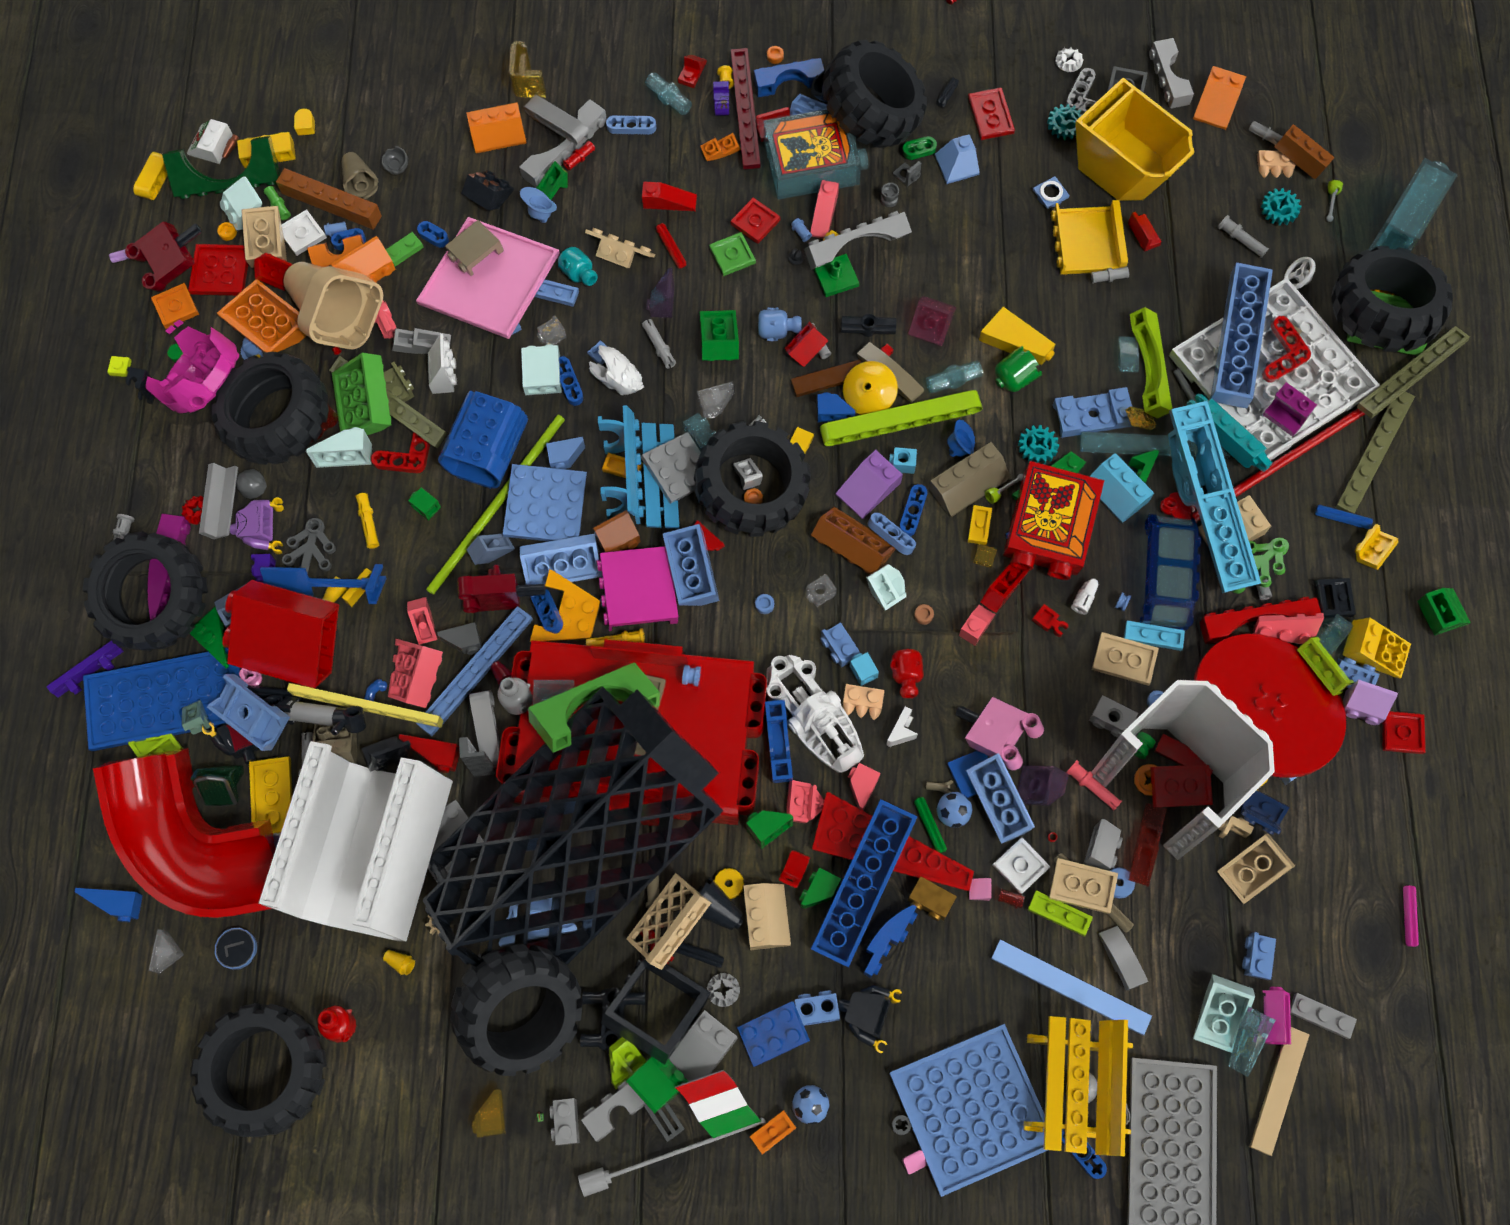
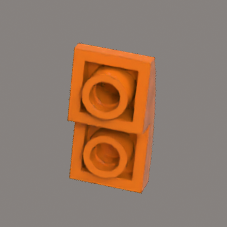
(720, 148)

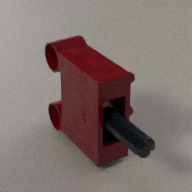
(164, 252)
(494, 591)

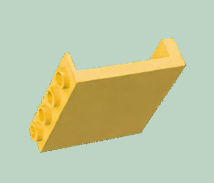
(1089, 238)

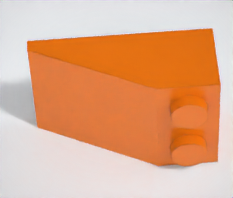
(1219, 97)

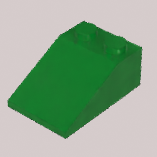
(719, 335)

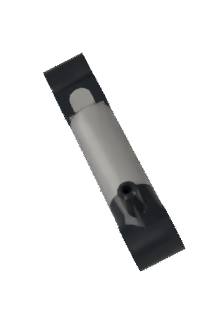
(349, 718)

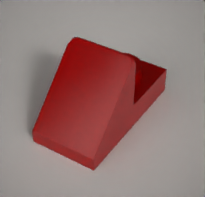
(692, 70)

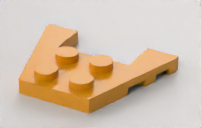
(577, 611)

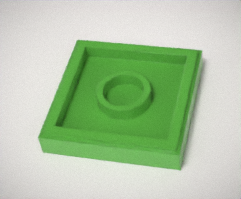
(732, 254)

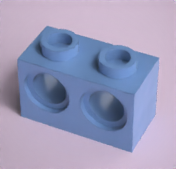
(818, 1015)

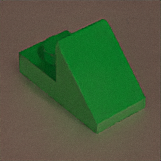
(553, 180)
(1144, 464)

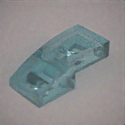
(1128, 354)

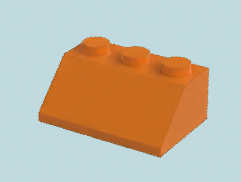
(496, 127)
(367, 259)

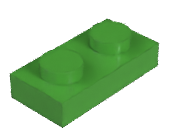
(404, 248)

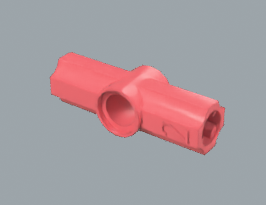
(385, 321)

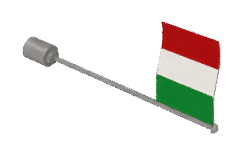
(716, 1106)

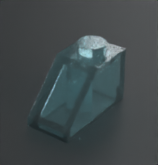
(1335, 633)

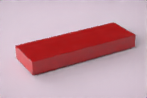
(1178, 752)

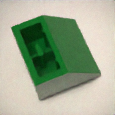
(1443, 610)

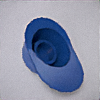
(961, 440)

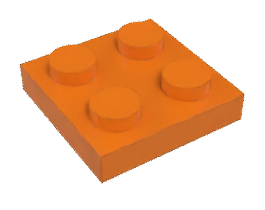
(175, 305)

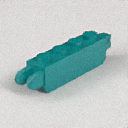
(1235, 437)

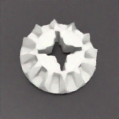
(1071, 65)

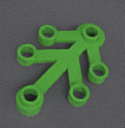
(1262, 561)

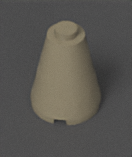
(358, 177)

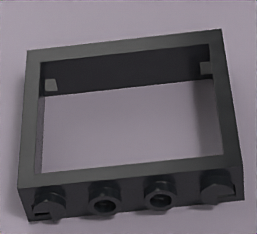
(637, 1036)

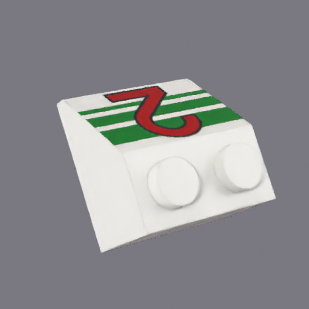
(210, 141)

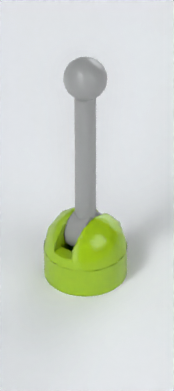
(1334, 188)
(994, 494)

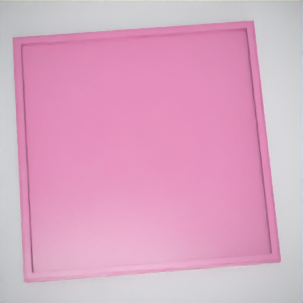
(499, 287)

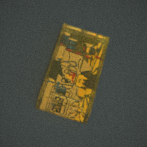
(1140, 419)

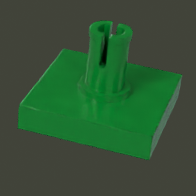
(837, 276)

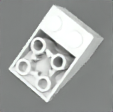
(441, 367)

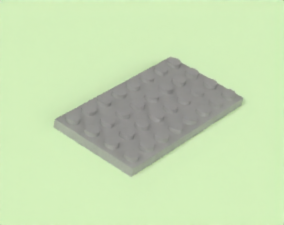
(1172, 1143)

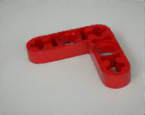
(1291, 349)
(413, 456)

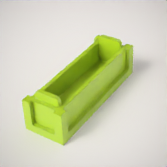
(1324, 666)

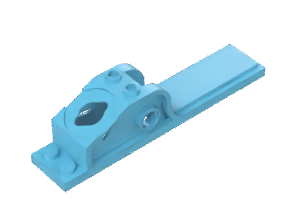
(1219, 507)

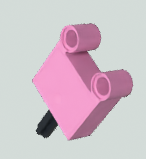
(999, 730)

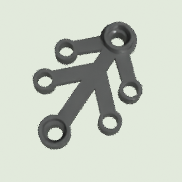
(310, 548)

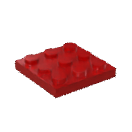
(218, 270)

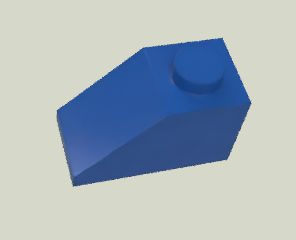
(832, 408)

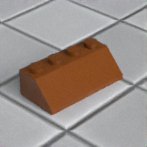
(852, 540)

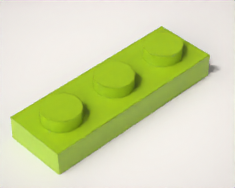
(1060, 913)

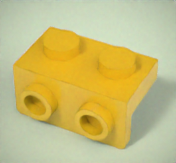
(1375, 547)

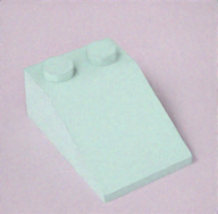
(342, 449)
(1222, 1012)

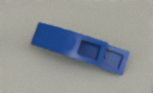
(891, 932)

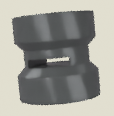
(889, 194)

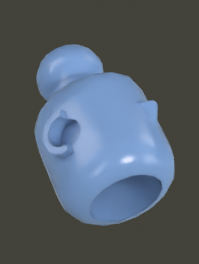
(774, 324)

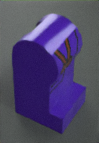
(721, 97)

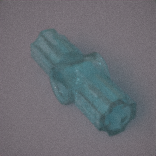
(668, 93)
(954, 376)

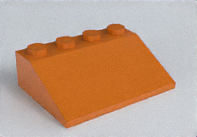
(263, 318)

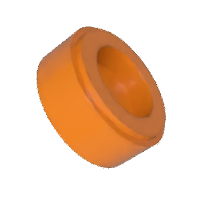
(775, 54)
(753, 496)

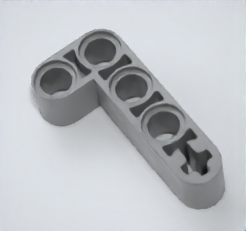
(485, 724)

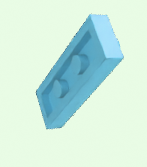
(1154, 635)

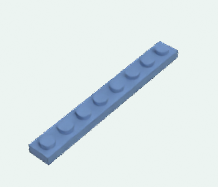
(478, 667)

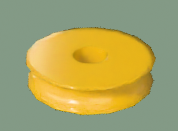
(735, 877)

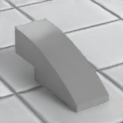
(415, 341)
(1123, 958)

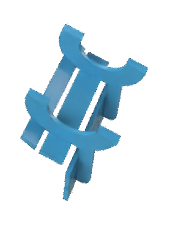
(630, 497)

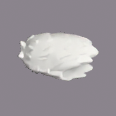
(620, 373)

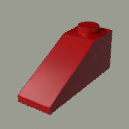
(666, 197)
(1003, 587)
(437, 753)

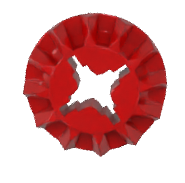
(188, 513)

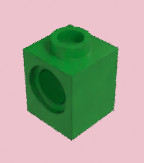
(424, 503)

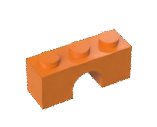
(323, 257)

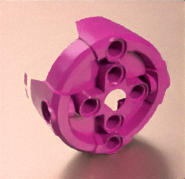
(202, 358)

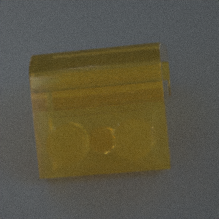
(524, 81)

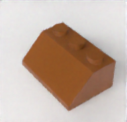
(1304, 151)

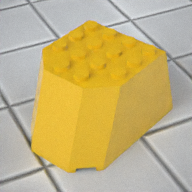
(1130, 143)

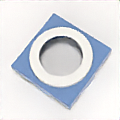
(1047, 201)

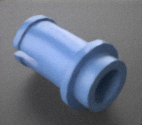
(800, 228)
(330, 229)

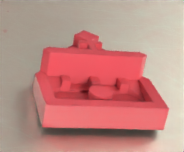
(803, 801)

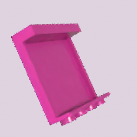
(637, 587)

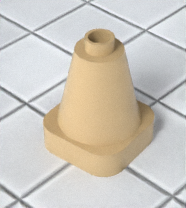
(333, 303)

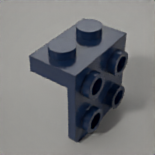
(1265, 811)

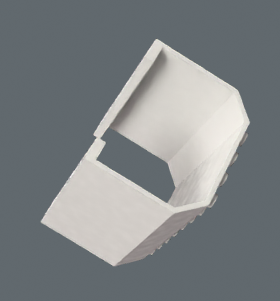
(1216, 734)
(356, 844)

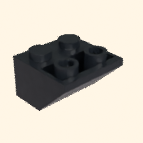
(487, 189)

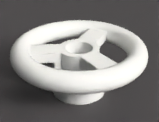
(1301, 274)

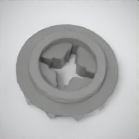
(731, 995)

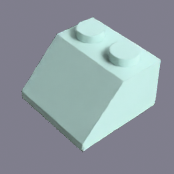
(238, 197)

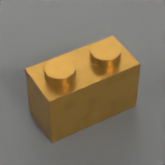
(931, 899)

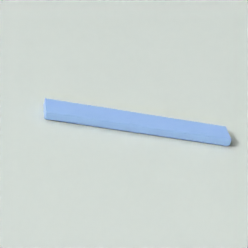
(1070, 987)

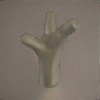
(942, 787)

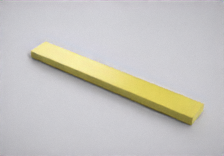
(368, 706)

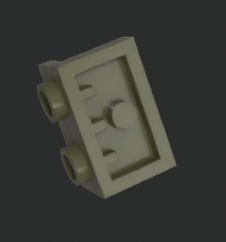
(397, 384)

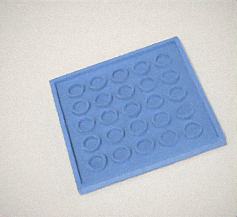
(971, 1109)

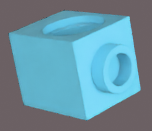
(907, 454)
(863, 668)

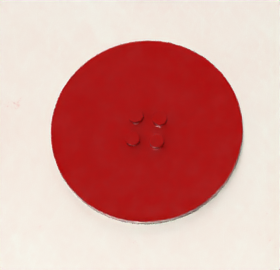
(1281, 697)

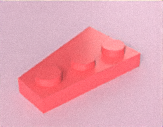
(1289, 629)

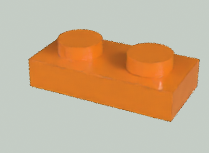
(773, 1132)

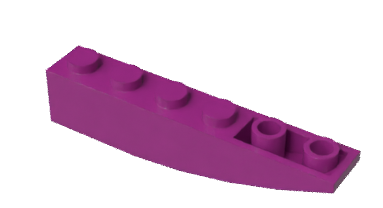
(158, 578)

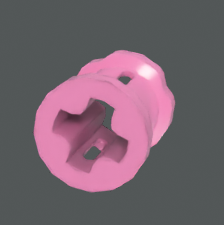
(255, 680)

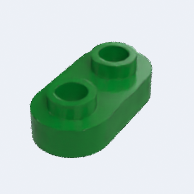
(918, 148)

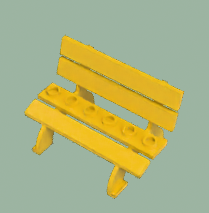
(1111, 1086)

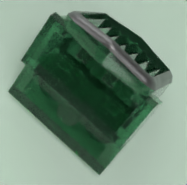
(218, 784)

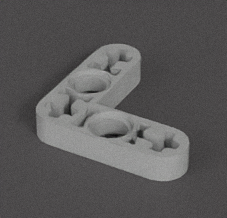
(1082, 101)

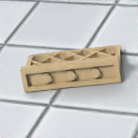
(676, 929)

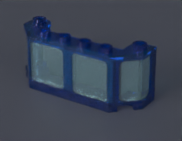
(1171, 572)

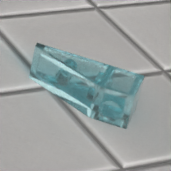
(1250, 1040)

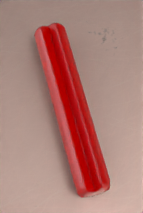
(671, 245)

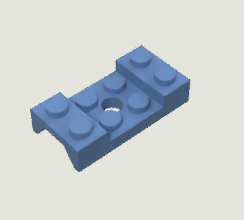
(1110, 409)
(263, 721)

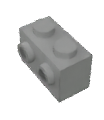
(565, 1122)

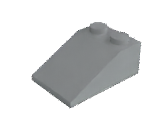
(702, 1047)

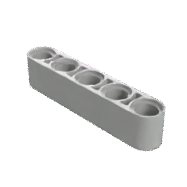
(556, 119)

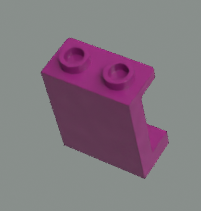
(1289, 409)

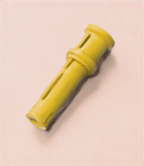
(635, 636)

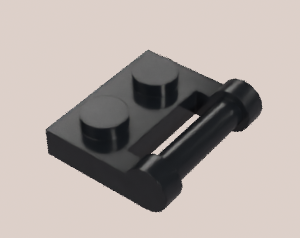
(1340, 594)

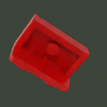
(271, 270)

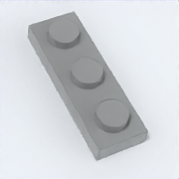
(1322, 1016)

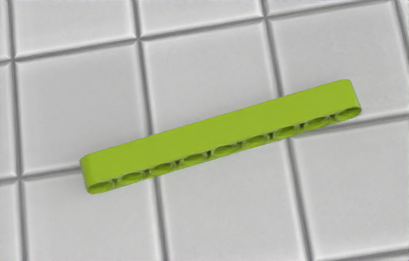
(900, 418)

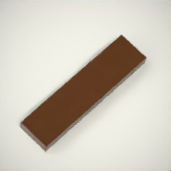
(822, 379)

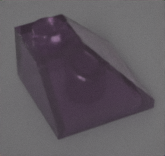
(662, 296)
(1041, 785)

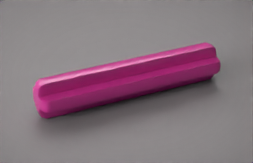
(1410, 916)

